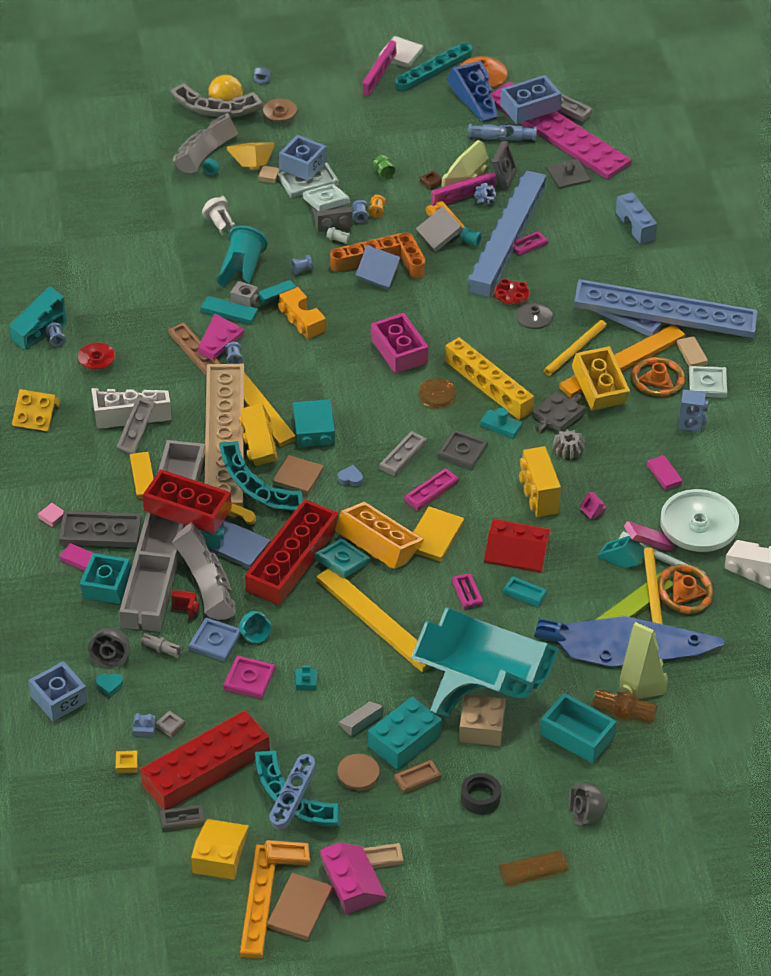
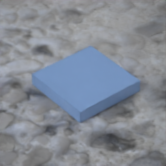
(377, 267)
(215, 640)

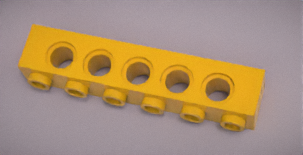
(489, 378)

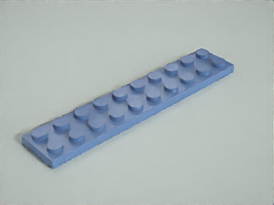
(665, 308)

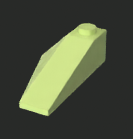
(642, 667)

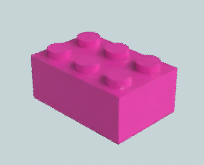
(399, 343)

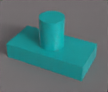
(501, 423)

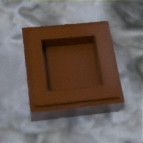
(431, 180)

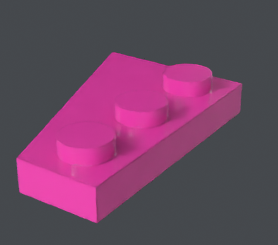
(218, 336)

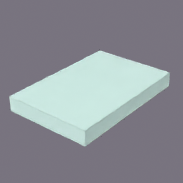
(296, 186)

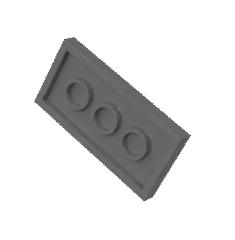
(100, 529)

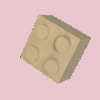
(482, 720)

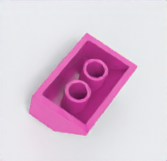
(352, 876)

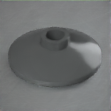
(534, 315)

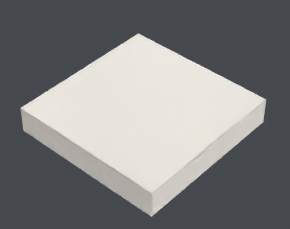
(406, 52)

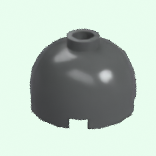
(109, 648)
(587, 803)

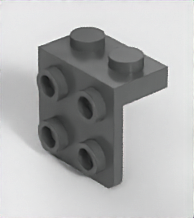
(337, 217)

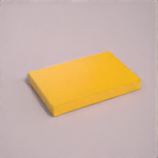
(438, 532)

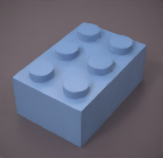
(530, 99)

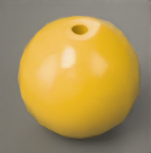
(225, 88)

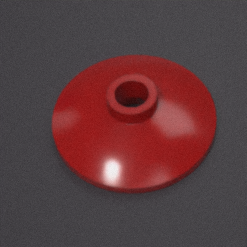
(96, 355)

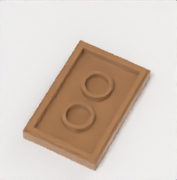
(299, 906)

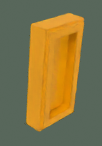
(287, 853)

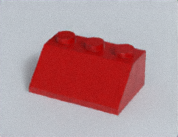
(517, 545)

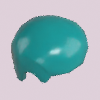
(255, 627)

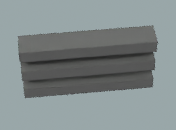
(182, 821)

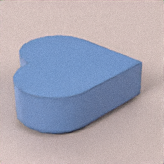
(350, 476)

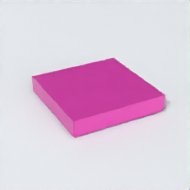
(249, 677)

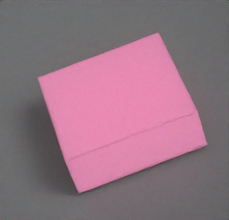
(51, 514)

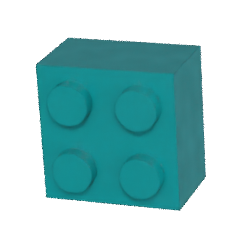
(106, 578)

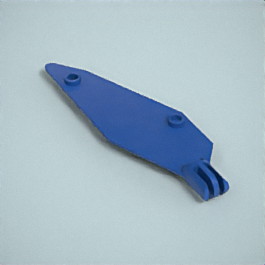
(607, 639)

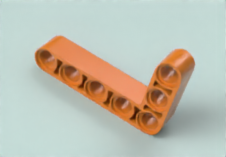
(400, 245)

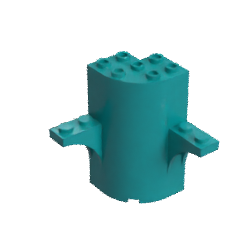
(481, 658)

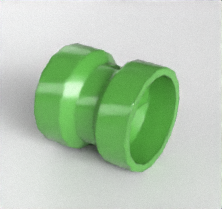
(384, 167)

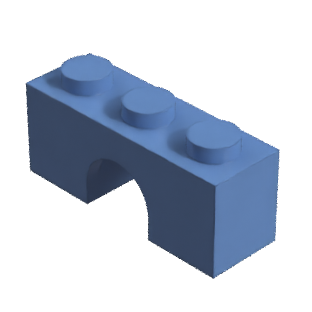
(643, 224)

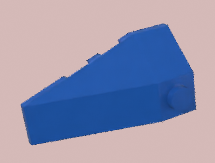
(473, 88)

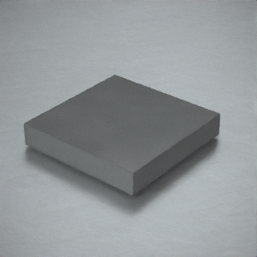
(504, 165)
(462, 449)

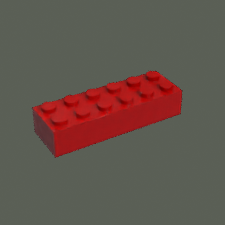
(291, 552)
(204, 760)

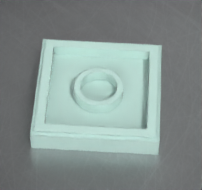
(326, 197)
(709, 380)

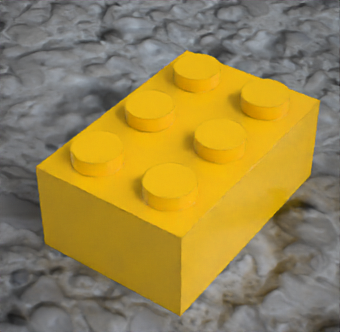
(600, 378)
(540, 481)

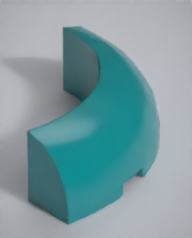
(252, 485)
(308, 811)

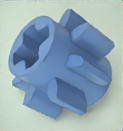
(485, 194)

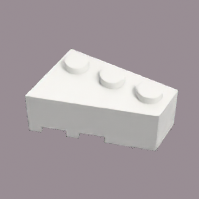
(750, 562)

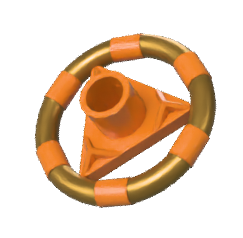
(657, 377)
(685, 589)

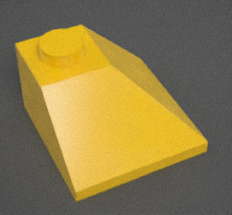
(251, 154)

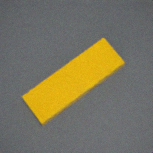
(141, 472)

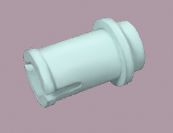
(337, 235)

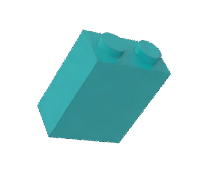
(313, 423)

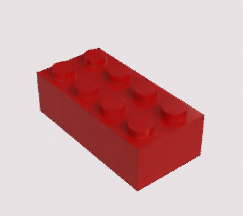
(187, 501)

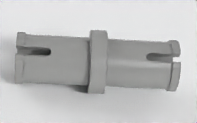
(161, 645)

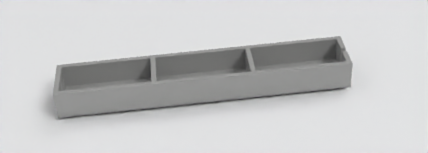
(156, 556)

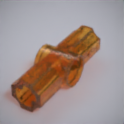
(625, 705)

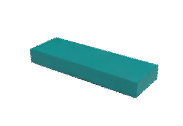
(229, 310)

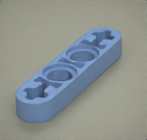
(295, 792)

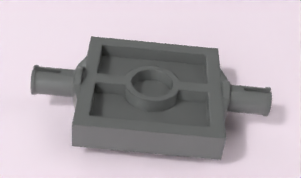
(558, 412)

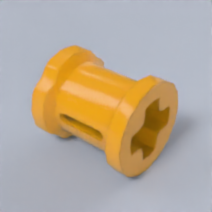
(377, 206)

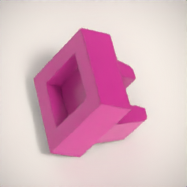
(592, 505)

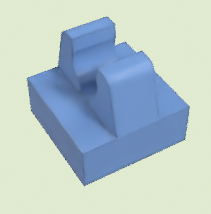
(144, 725)

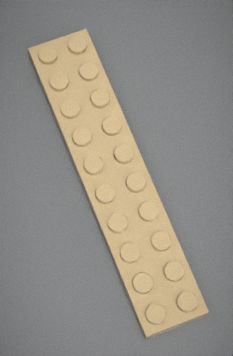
(223, 410)

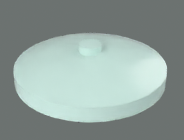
(699, 520)

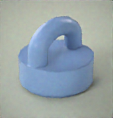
(262, 72)

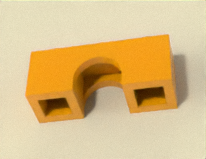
(294, 306)

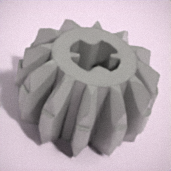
(569, 444)

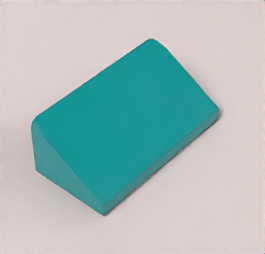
(272, 294)

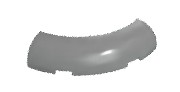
(216, 107)
(203, 143)
(207, 572)

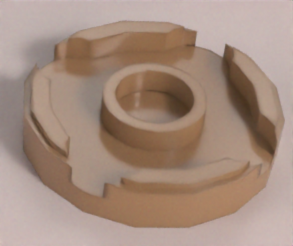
(358, 772)

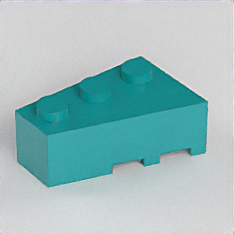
(32, 323)

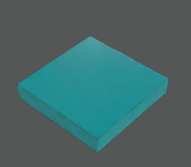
(342, 558)

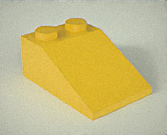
(219, 849)

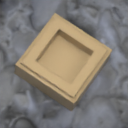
(269, 174)

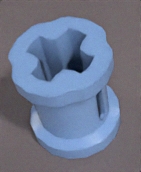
(360, 211)
(302, 264)
(60, 337)
(237, 349)

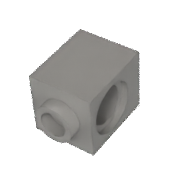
(245, 294)

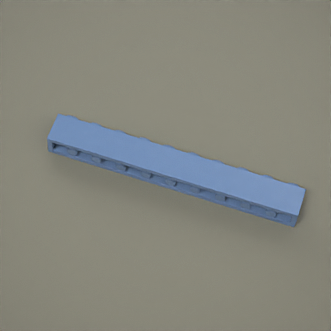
(508, 229)

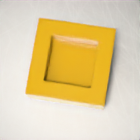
(126, 761)

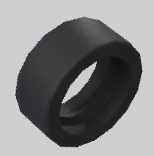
(481, 806)

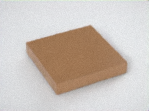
(298, 475)

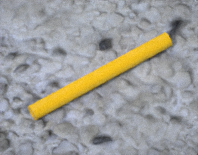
(574, 348)
(652, 585)

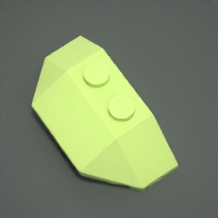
(468, 165)

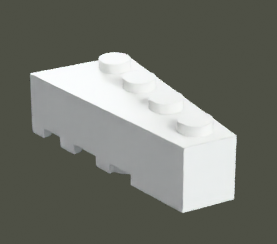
(114, 407)

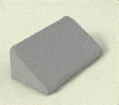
(361, 718)

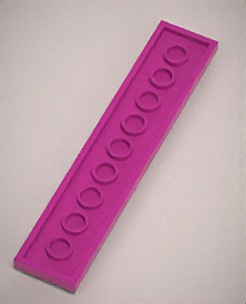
(574, 141)

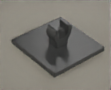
(568, 173)

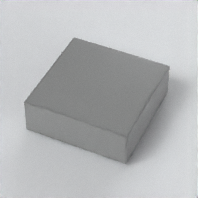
(170, 724)

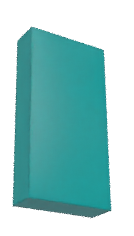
(525, 591)

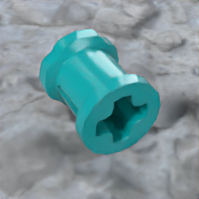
(470, 237)

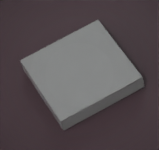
(439, 228)

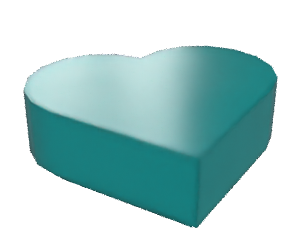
(109, 683)

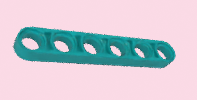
(433, 66)

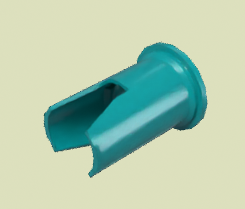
(242, 254)

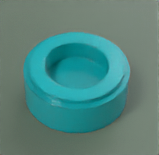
(210, 166)

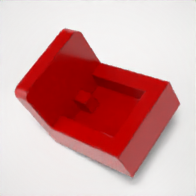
(185, 601)

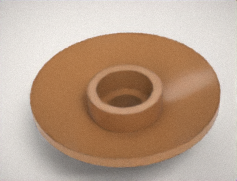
(279, 110)

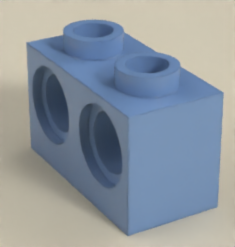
(692, 409)

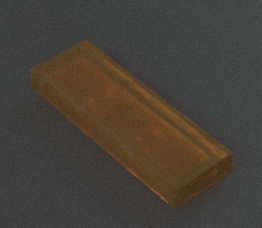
(533, 868)

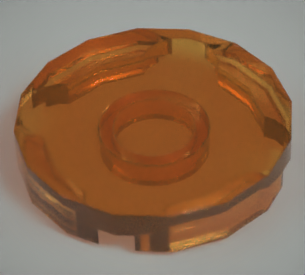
(437, 392)

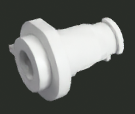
(216, 210)

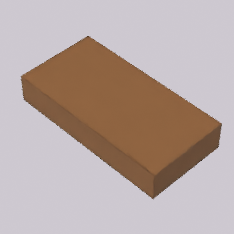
(417, 776)

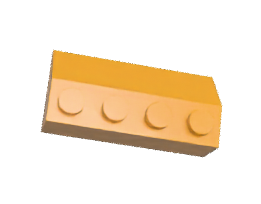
(378, 534)

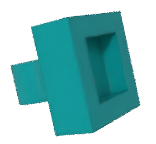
(306, 678)

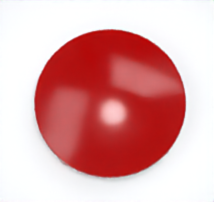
(511, 291)

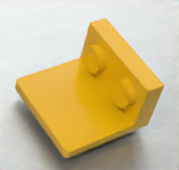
(34, 410)

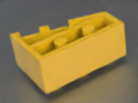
(258, 434)

